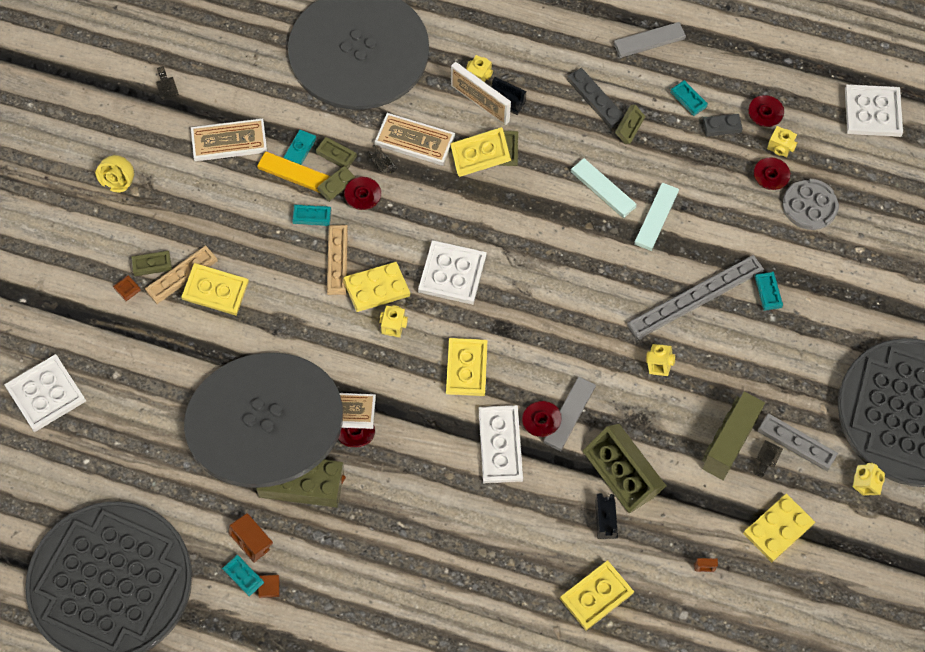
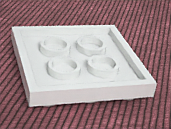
(873, 110)
(452, 272)
(45, 393)

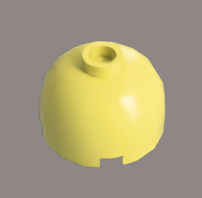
(115, 173)

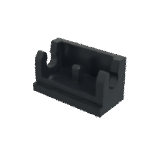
(514, 94)
(606, 517)

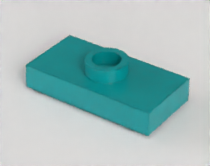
(689, 98)
(300, 147)
(312, 215)
(768, 291)
(243, 575)

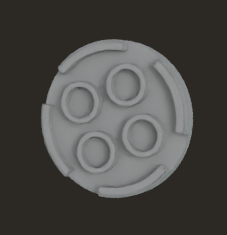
(810, 204)

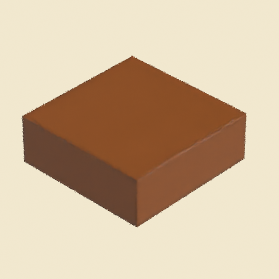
(127, 288)
(706, 564)
(271, 586)

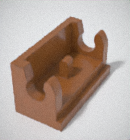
(250, 537)

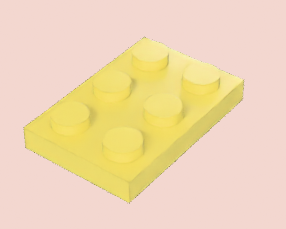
(480, 152)
(376, 286)
(215, 289)
(466, 367)
(779, 527)
(596, 595)

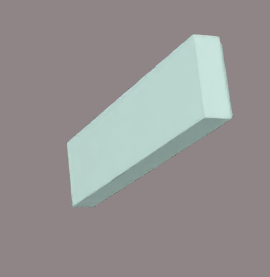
(603, 188)
(656, 216)

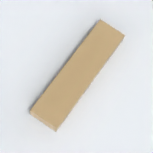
(337, 259)
(179, 275)

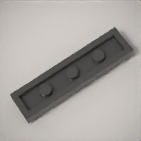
(595, 97)

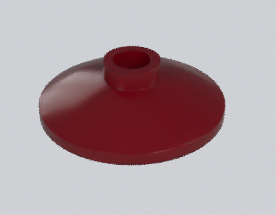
(768, 105)
(772, 167)
(362, 186)
(541, 411)
(356, 436)

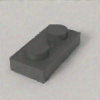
(722, 125)

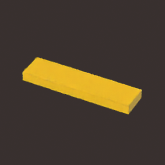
(291, 171)

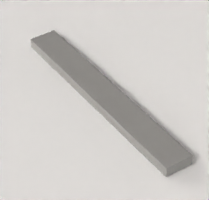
(695, 297)

